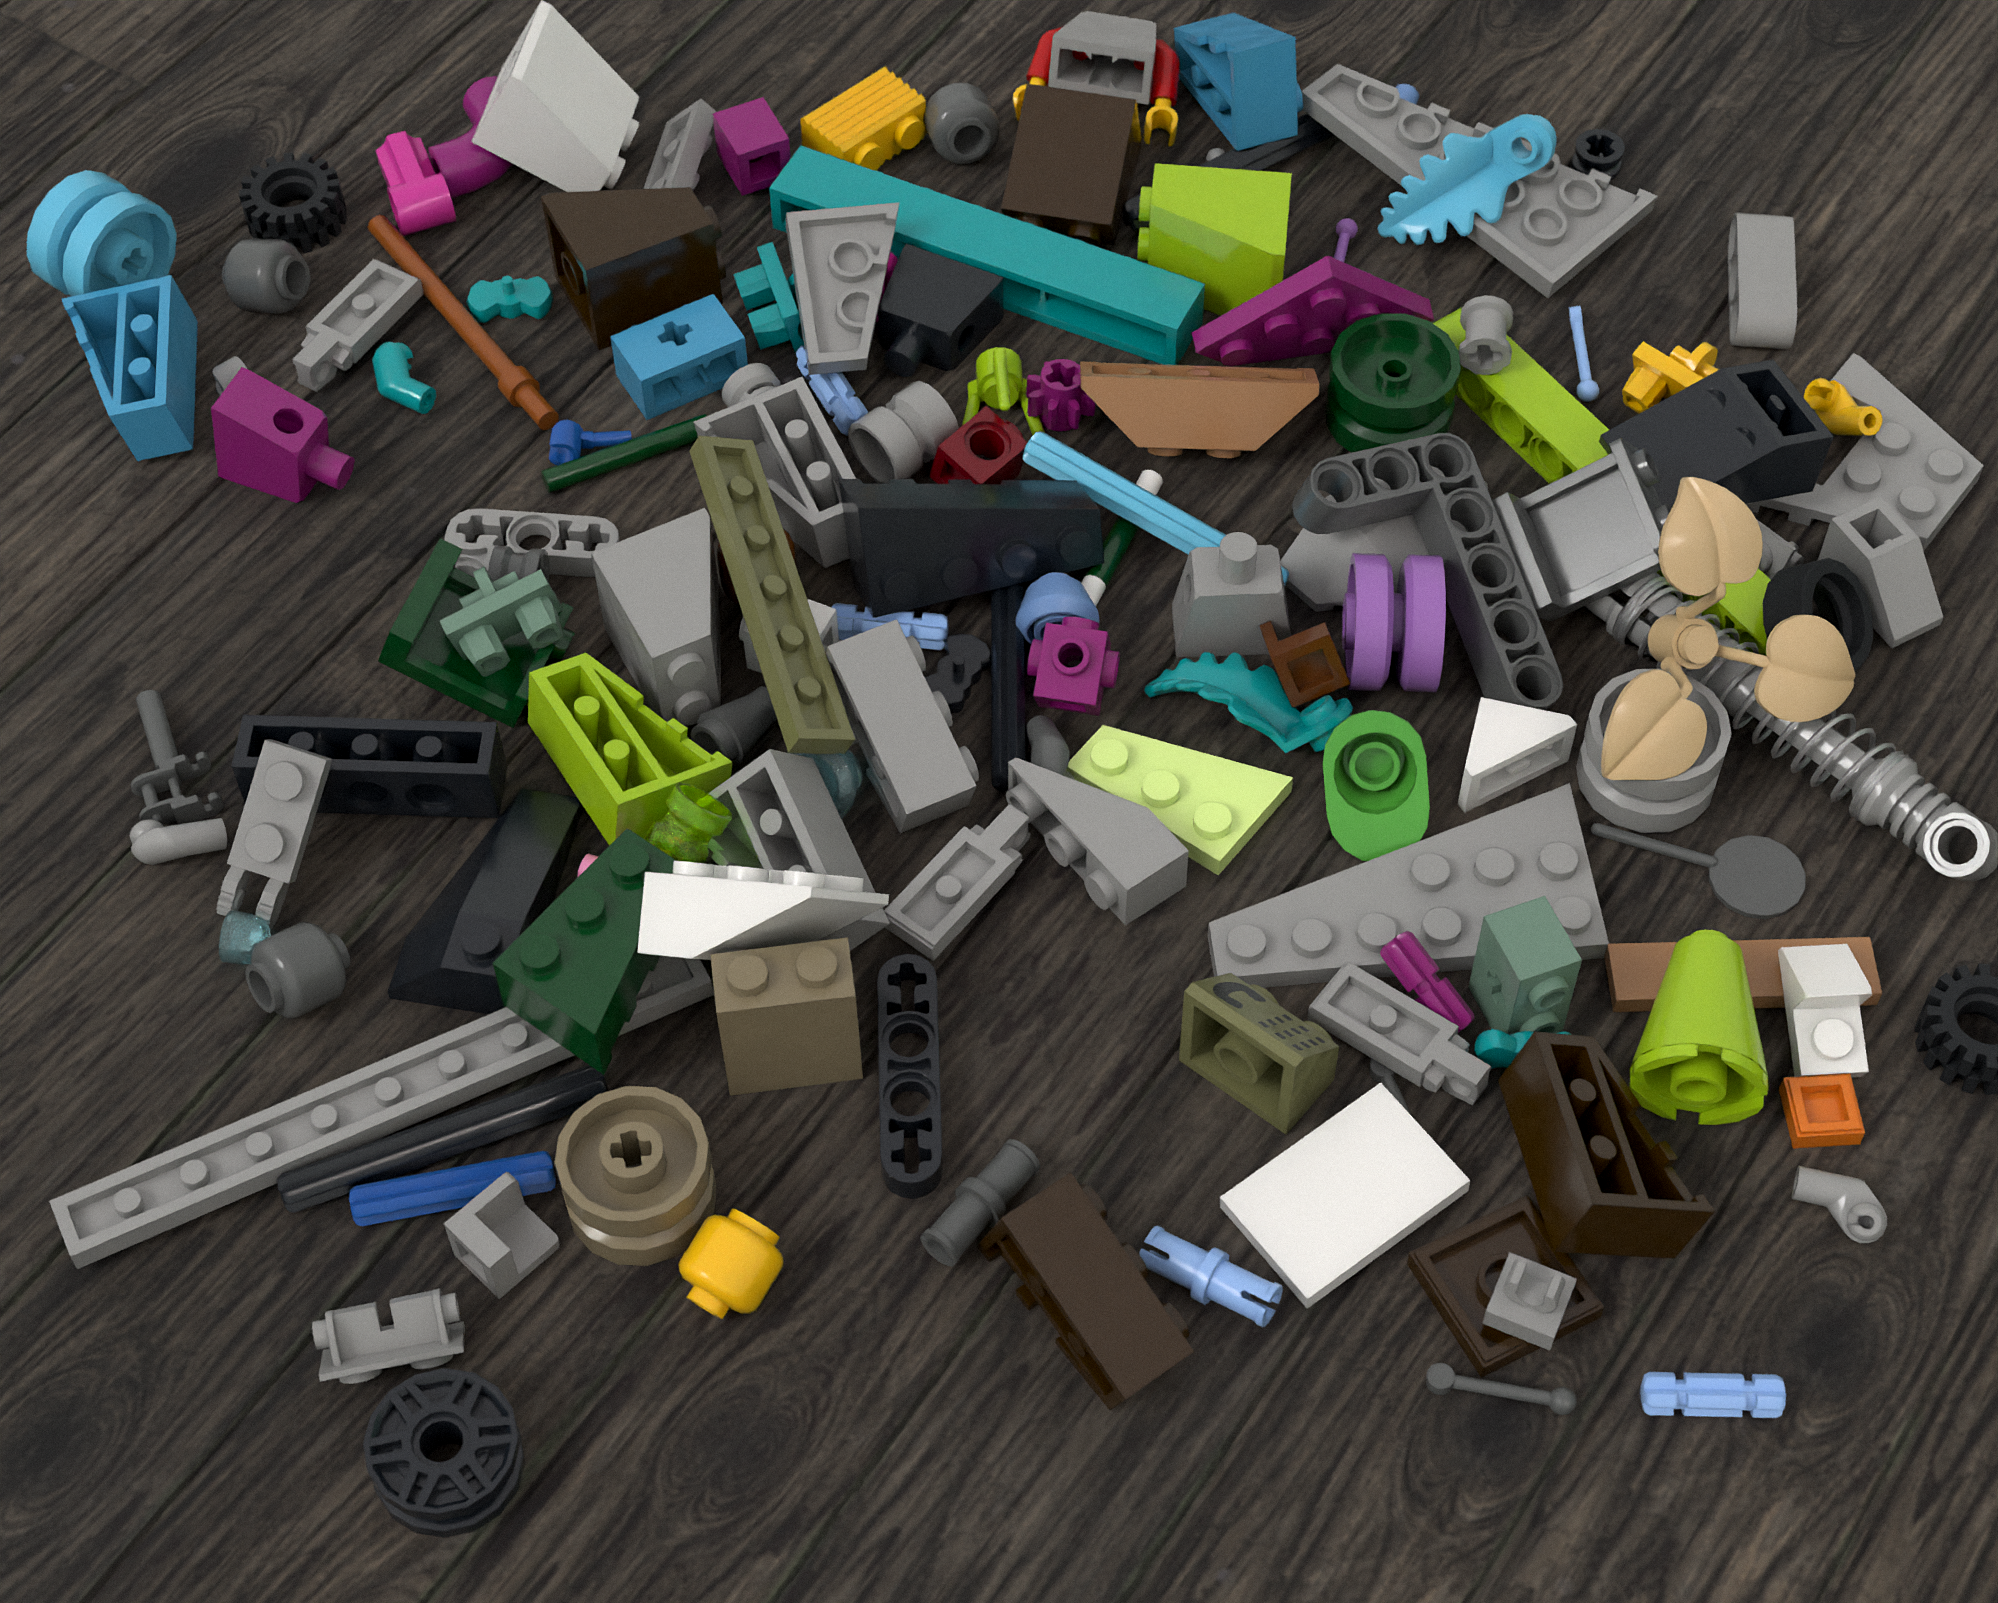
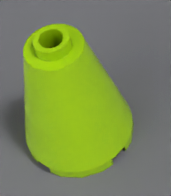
(1702, 1037)

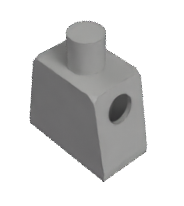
(1227, 597)

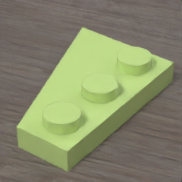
(1198, 796)

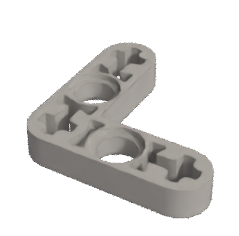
(518, 525)

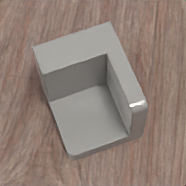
(500, 1236)

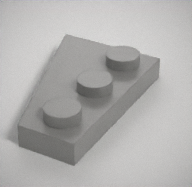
(839, 280)

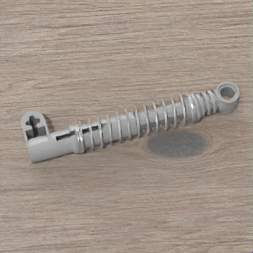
(1883, 789)

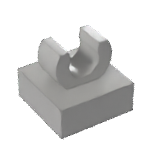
(1529, 1301)

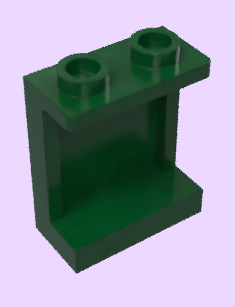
(424, 652)

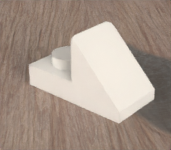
(1823, 1009)

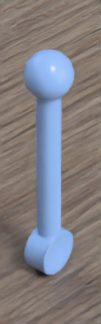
(1587, 388)

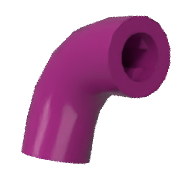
(462, 162)

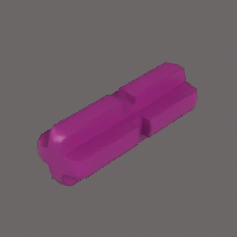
(1417, 971)

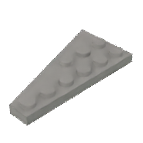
(1427, 888)

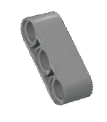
(1762, 281)

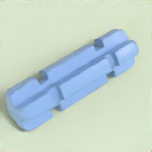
(834, 394)
(929, 630)
(1713, 1394)

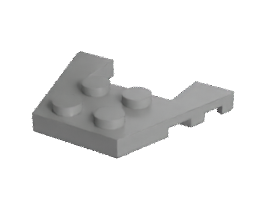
(1905, 462)

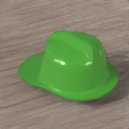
(1375, 784)

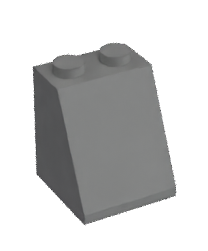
(665, 614)

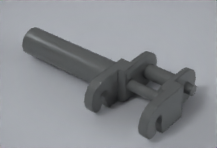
(170, 770)

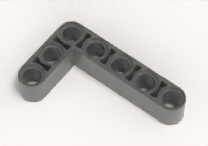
(1479, 551)

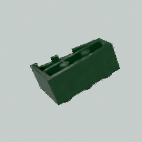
(579, 960)

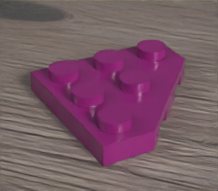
(1304, 314)

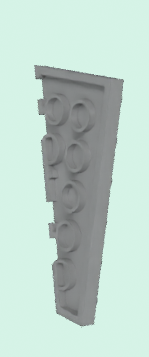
(1549, 219)

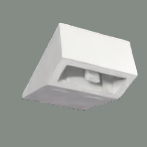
(744, 908)

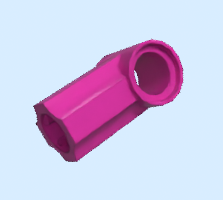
(414, 190)

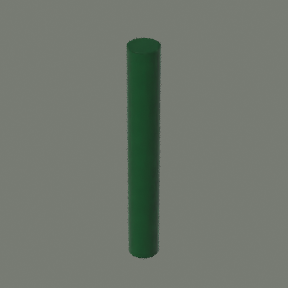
(620, 455)

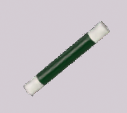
(1117, 543)

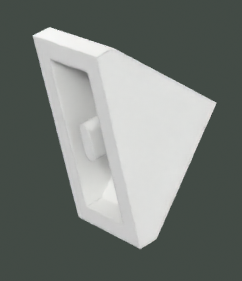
(1512, 748)

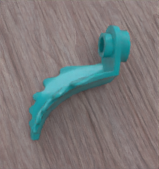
(1255, 699)

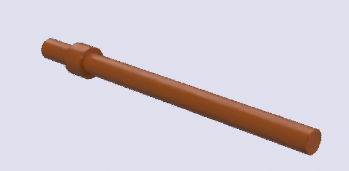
(514, 381)

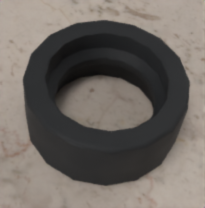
(1836, 596)

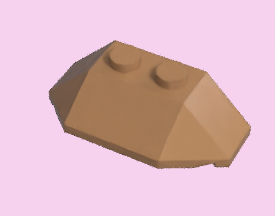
(1198, 405)

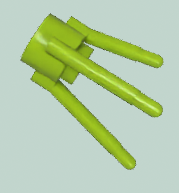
(999, 385)

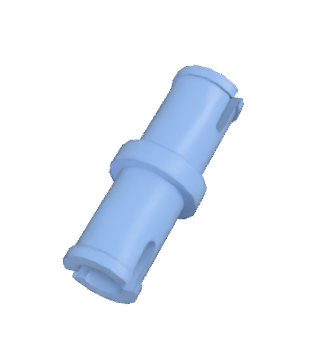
(1210, 1276)

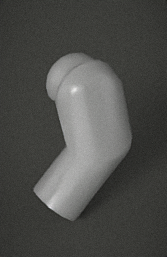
(158, 844)
(1846, 1199)

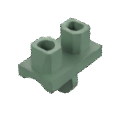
(499, 612)

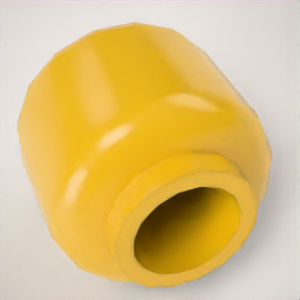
(731, 1264)

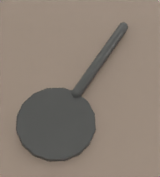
(1745, 873)

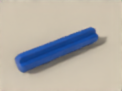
(446, 1188)

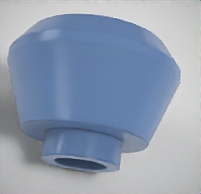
(1049, 601)

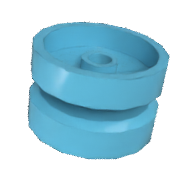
(98, 236)

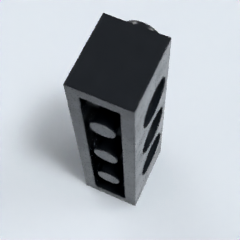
(389, 763)

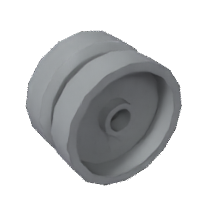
(1652, 804)

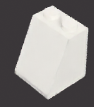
(559, 108)

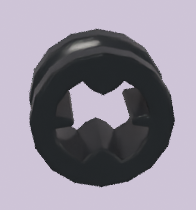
(1602, 143)

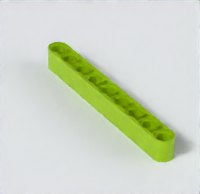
(1561, 437)

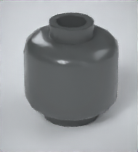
(961, 123)
(265, 276)
(297, 970)

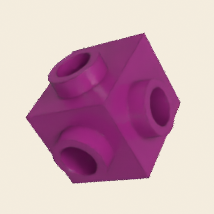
(1078, 687)

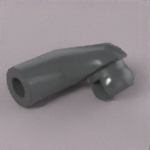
(1048, 745)

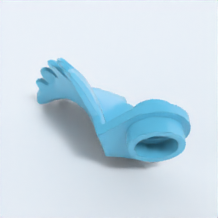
(1468, 180)

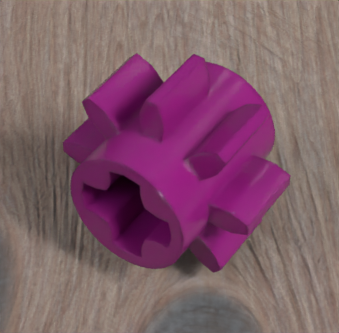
(1058, 396)

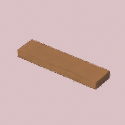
(1639, 968)

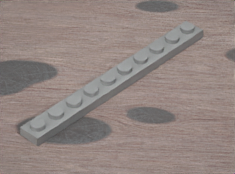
(333, 1120)

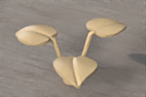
(1807, 666)

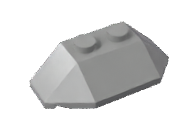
(1321, 561)

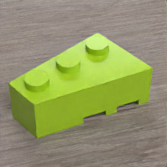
(613, 746)

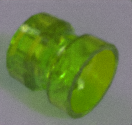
(688, 824)

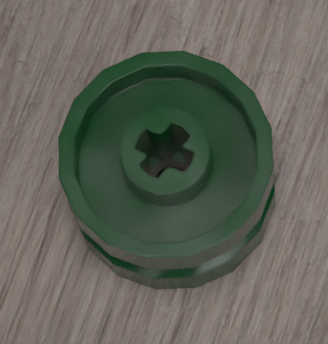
(1391, 382)

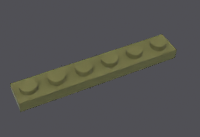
(771, 597)

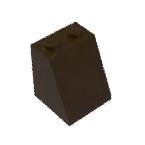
(1073, 162)
(632, 254)

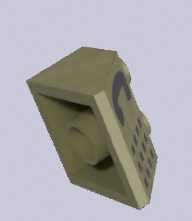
(1255, 1049)

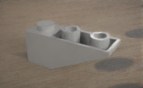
(1110, 842)

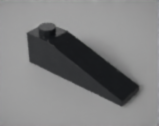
(488, 906)

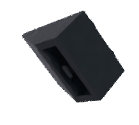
(1733, 429)

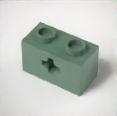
(1524, 969)

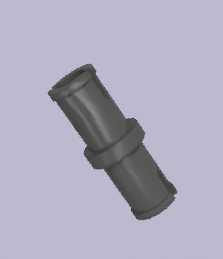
(980, 1202)

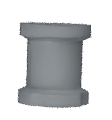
(1485, 342)

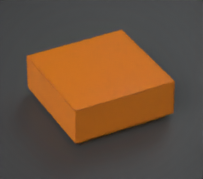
(1821, 1111)

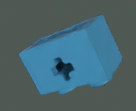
(678, 356)

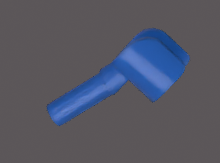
(569, 438)

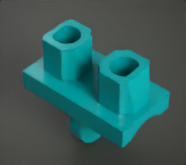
(765, 284)

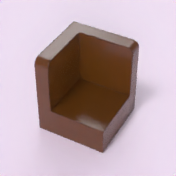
(1305, 662)

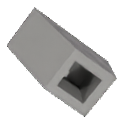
(1890, 568)

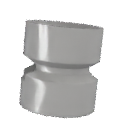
(904, 434)

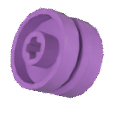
(1400, 622)

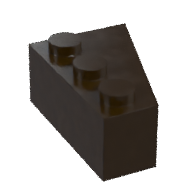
(1591, 1158)
(1089, 1289)

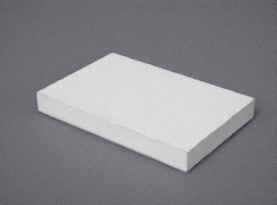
(1344, 1194)

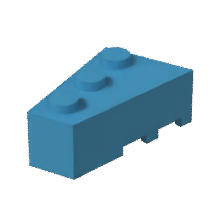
(1241, 77)
(142, 361)

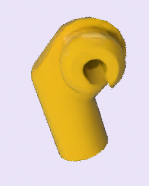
(1840, 411)

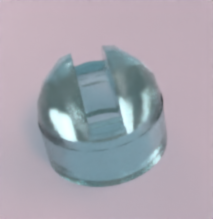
(240, 935)

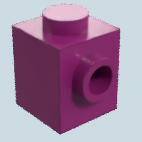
(751, 145)

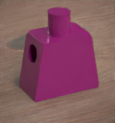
(274, 440)

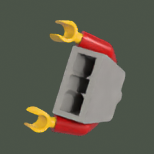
(1112, 59)

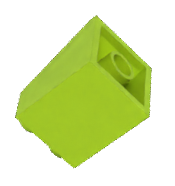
(1217, 229)

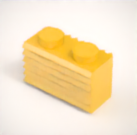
(867, 121)

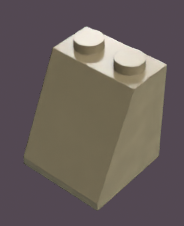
(787, 1016)

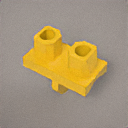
(1662, 376)

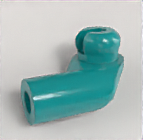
(394, 380)

